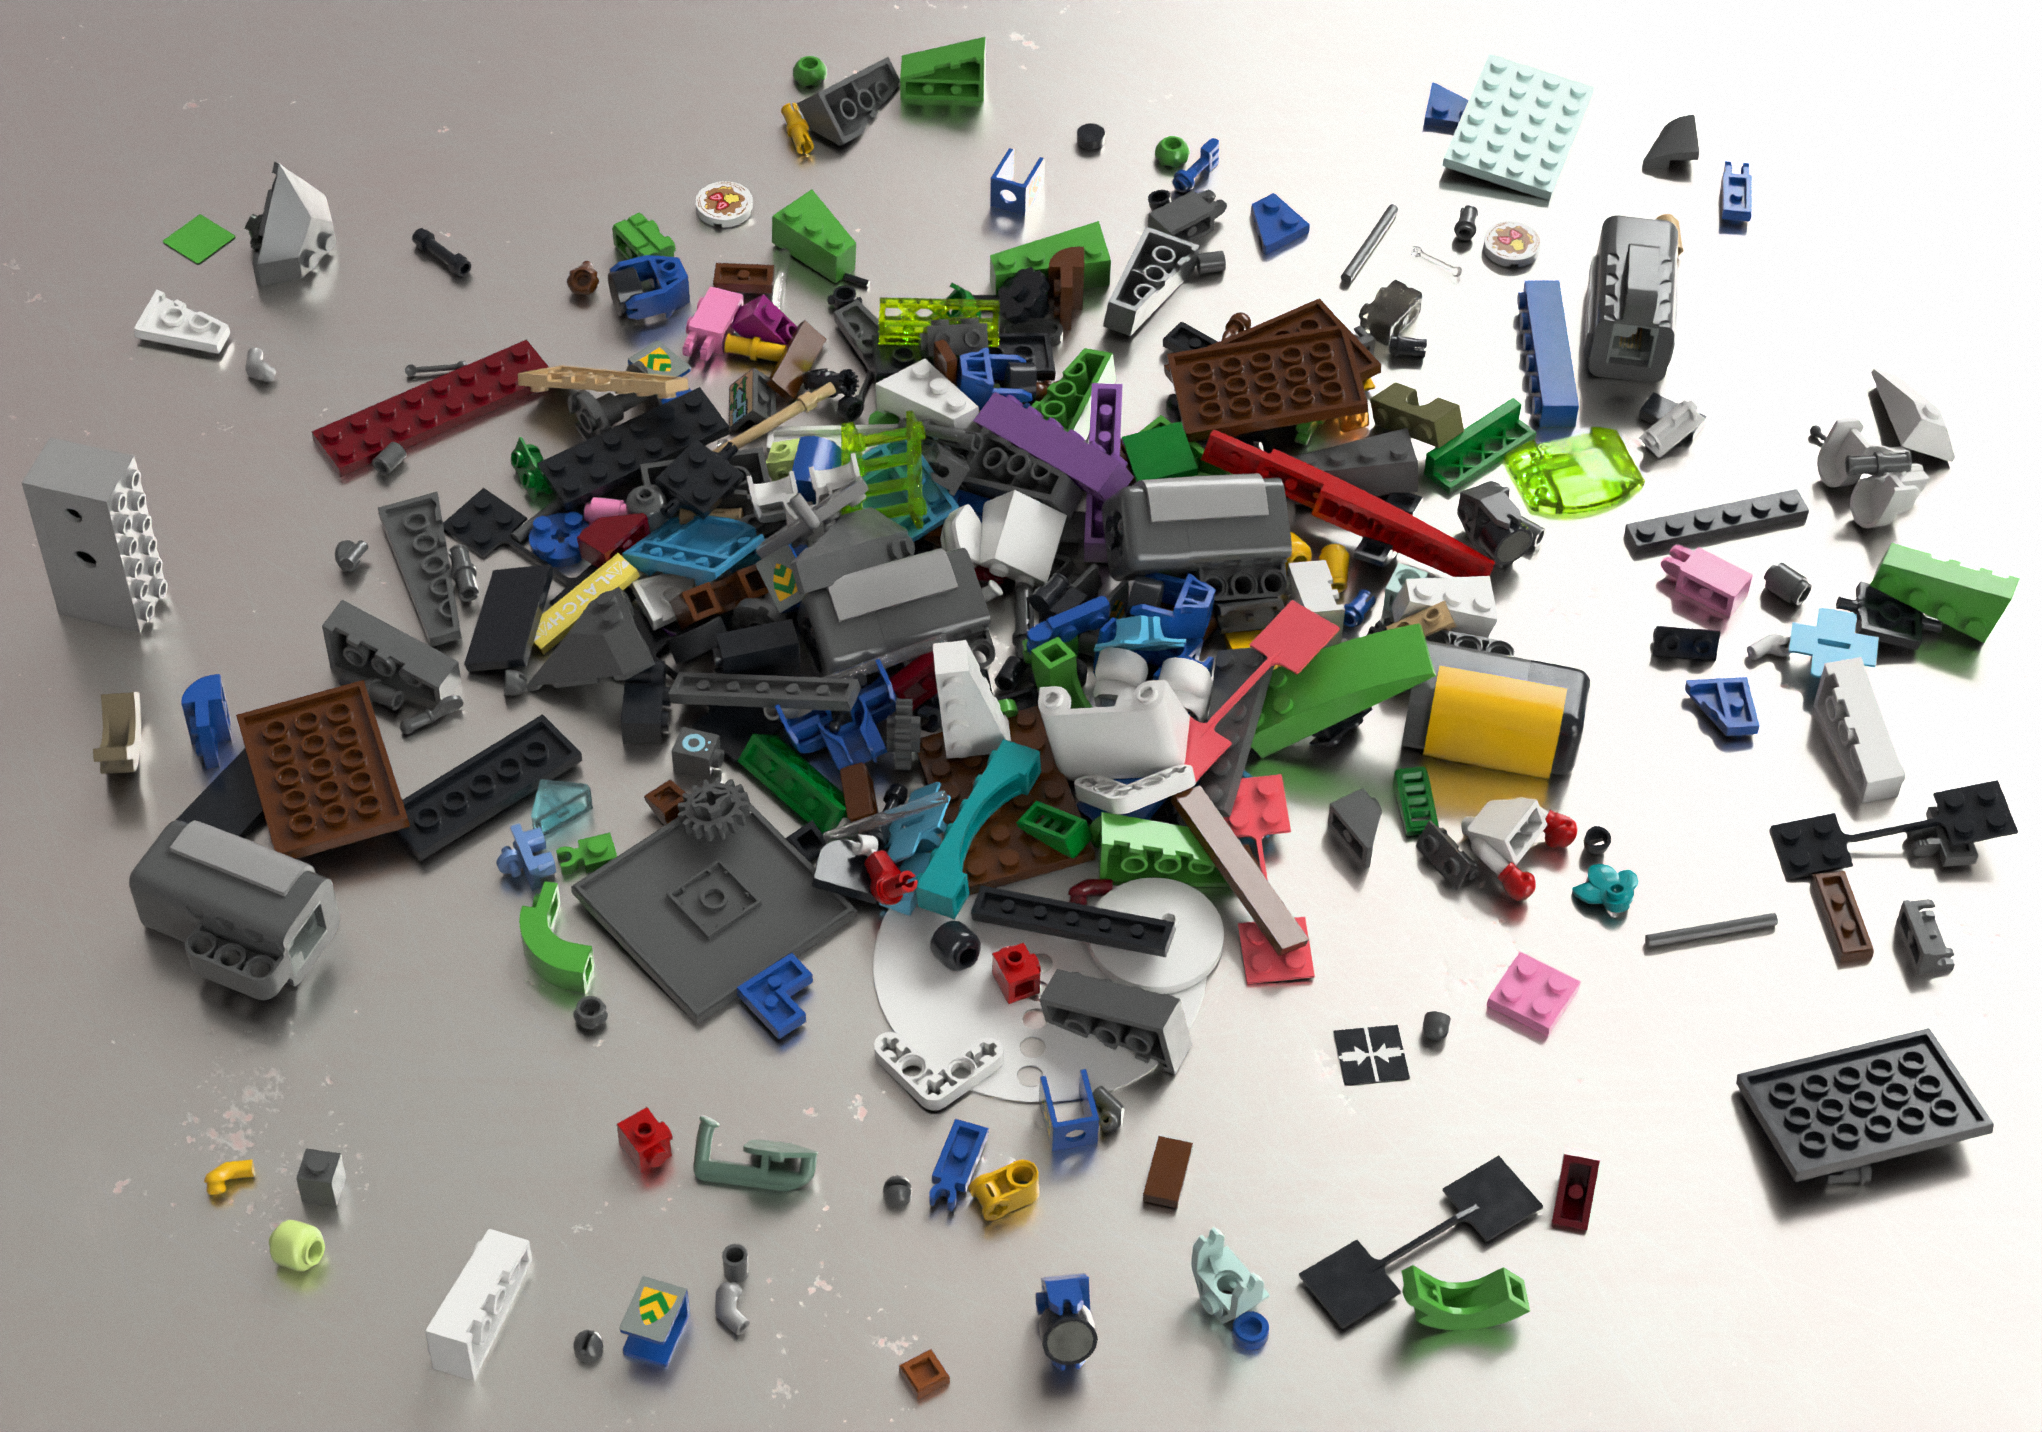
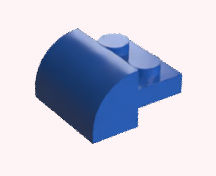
(815, 453)
(207, 717)

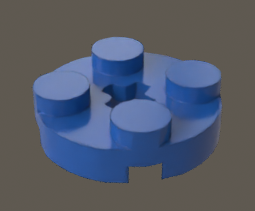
(544, 538)

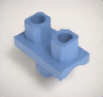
(522, 856)

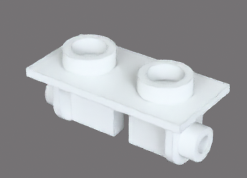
(1672, 428)

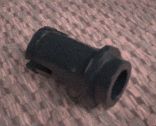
(1407, 346)

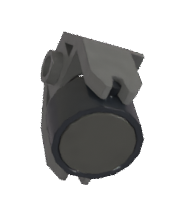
(1494, 523)

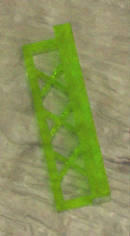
(906, 327)

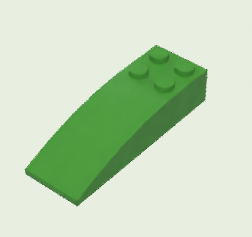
(1340, 684)

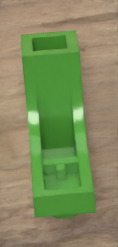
(1057, 666)
(552, 958)
(1467, 1304)

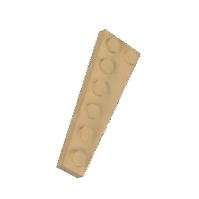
(603, 380)

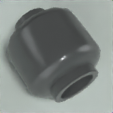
(649, 501)

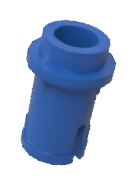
(1358, 608)

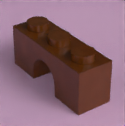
(718, 598)

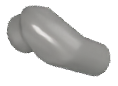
(725, 1307)

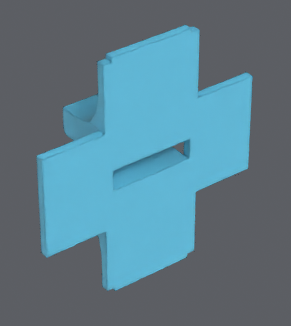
(1140, 634)
(1831, 640)
(919, 830)

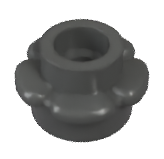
(587, 1006)

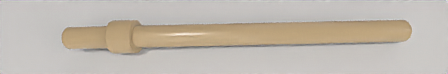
(806, 403)

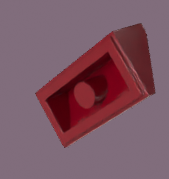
(916, 680)

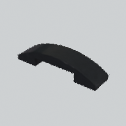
(1380, 552)

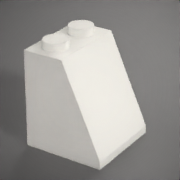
(1020, 538)

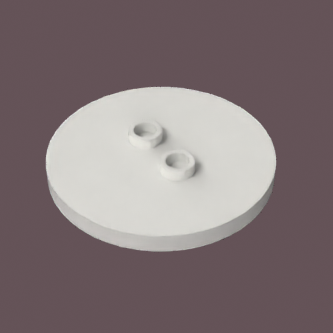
(1193, 949)

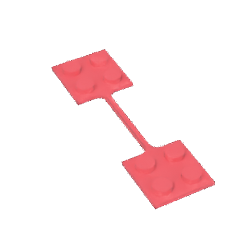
(1287, 641)
(1259, 812)

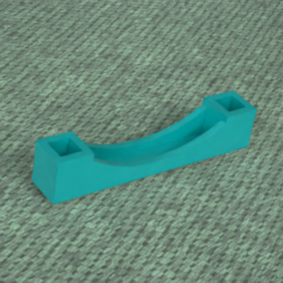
(1008, 773)

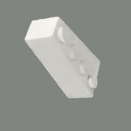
(967, 707)
(1858, 730)
(477, 1304)

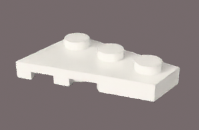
(179, 326)

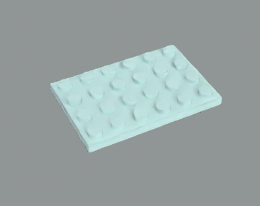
(1518, 127)

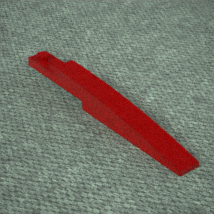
(1349, 507)

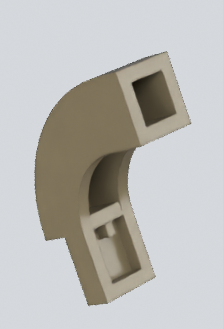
(120, 733)

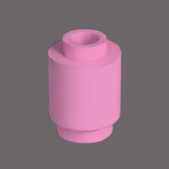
(603, 508)

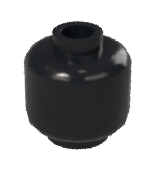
(955, 945)

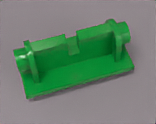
(525, 462)

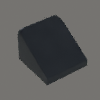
(808, 840)

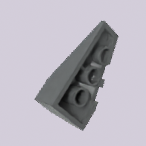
(850, 104)

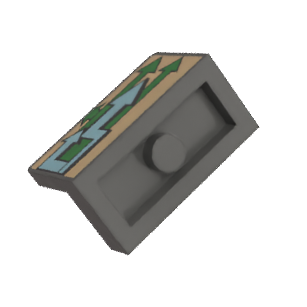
(750, 399)

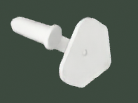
(964, 530)

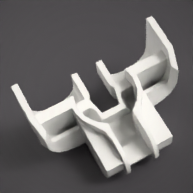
(1875, 498)
(773, 503)
(1121, 671)

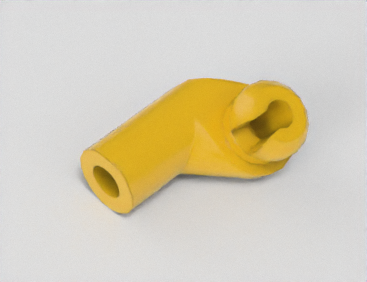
(226, 1171)

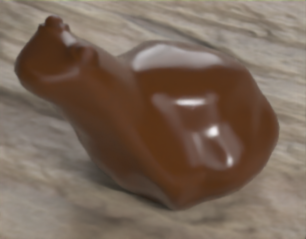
(583, 279)

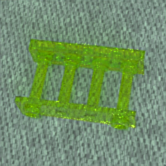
(856, 442)

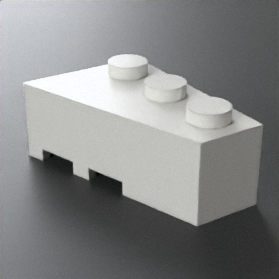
(928, 396)
(1311, 587)
(1467, 599)

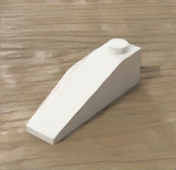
(1914, 417)

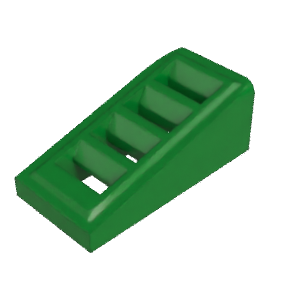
(1414, 781)
(1069, 842)

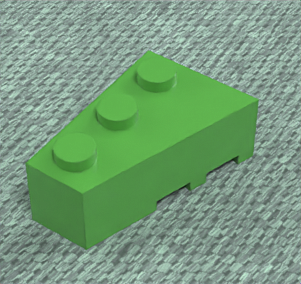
(945, 72)
(815, 237)

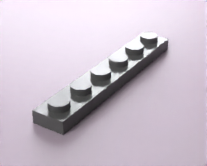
(764, 691)

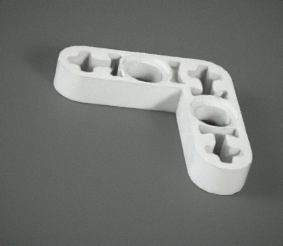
(1123, 798)
(934, 1078)

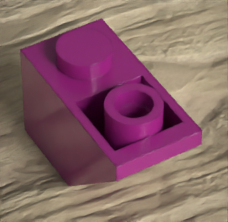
(763, 320)

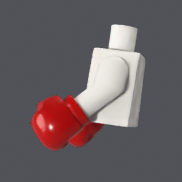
(1506, 832)

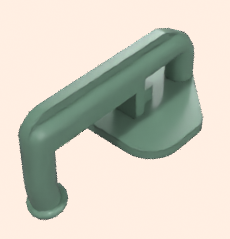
(749, 1174)

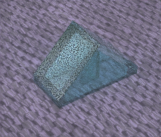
(559, 804)

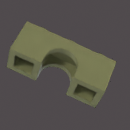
(1430, 423)

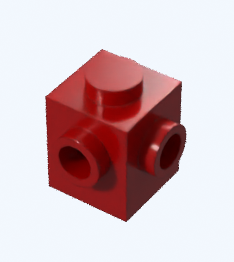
(1016, 972)
(645, 1139)

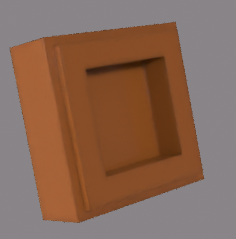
(924, 1374)

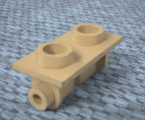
(1431, 619)

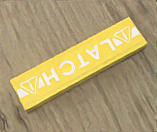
(562, 616)

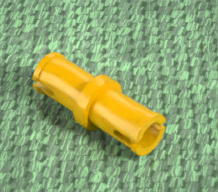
(797, 128)
(753, 348)

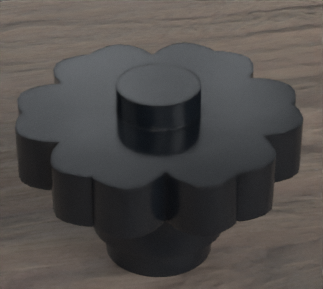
(1024, 296)

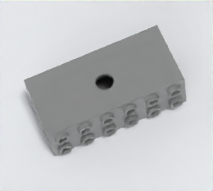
(95, 534)

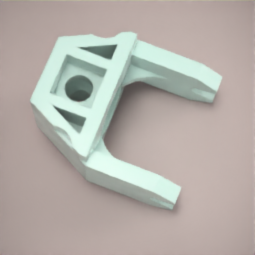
(1220, 1270)

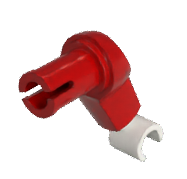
(887, 881)

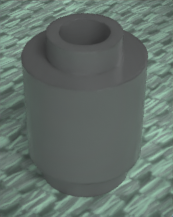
(1787, 583)

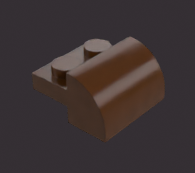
(1066, 283)

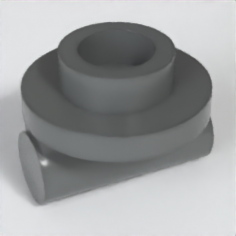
(349, 554)

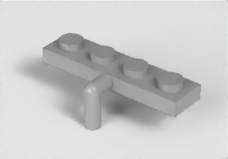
(810, 518)

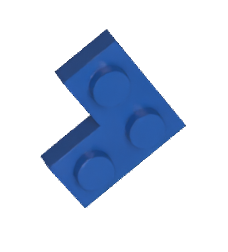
(771, 992)

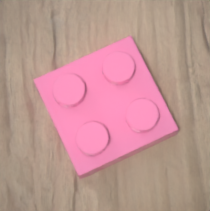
(1533, 993)

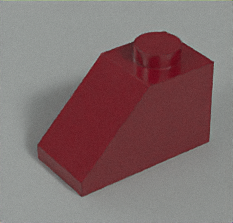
(611, 536)
(1576, 1187)

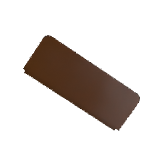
(858, 792)

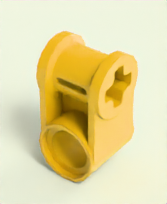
(1002, 1189)

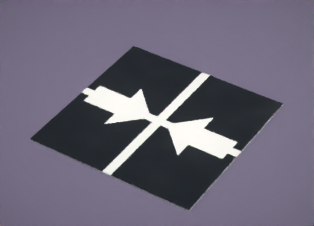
(1371, 1054)

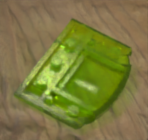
(1575, 472)

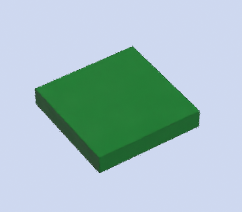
(1160, 453)

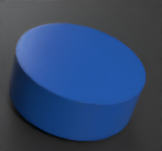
(1250, 1330)

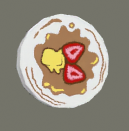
(724, 204)
(1512, 243)

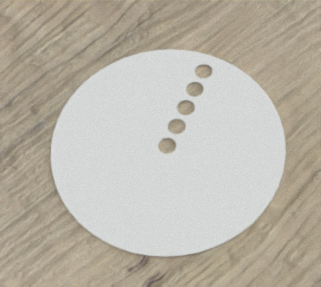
(950, 1009)

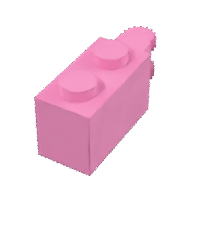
(712, 322)
(1708, 578)

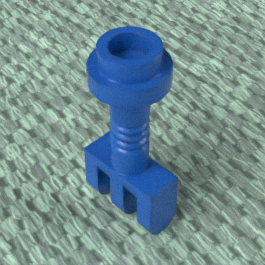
(1208, 160)

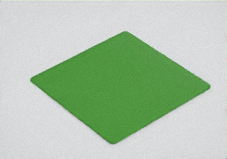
(199, 238)

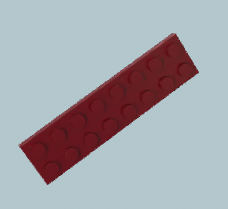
(428, 408)

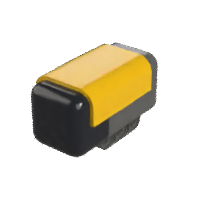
(1497, 708)

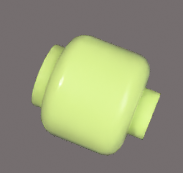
(296, 1245)

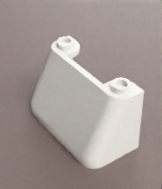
(1116, 739)

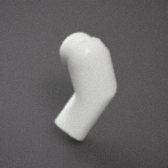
(1770, 644)

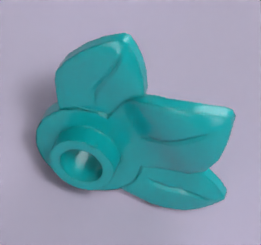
(1608, 887)

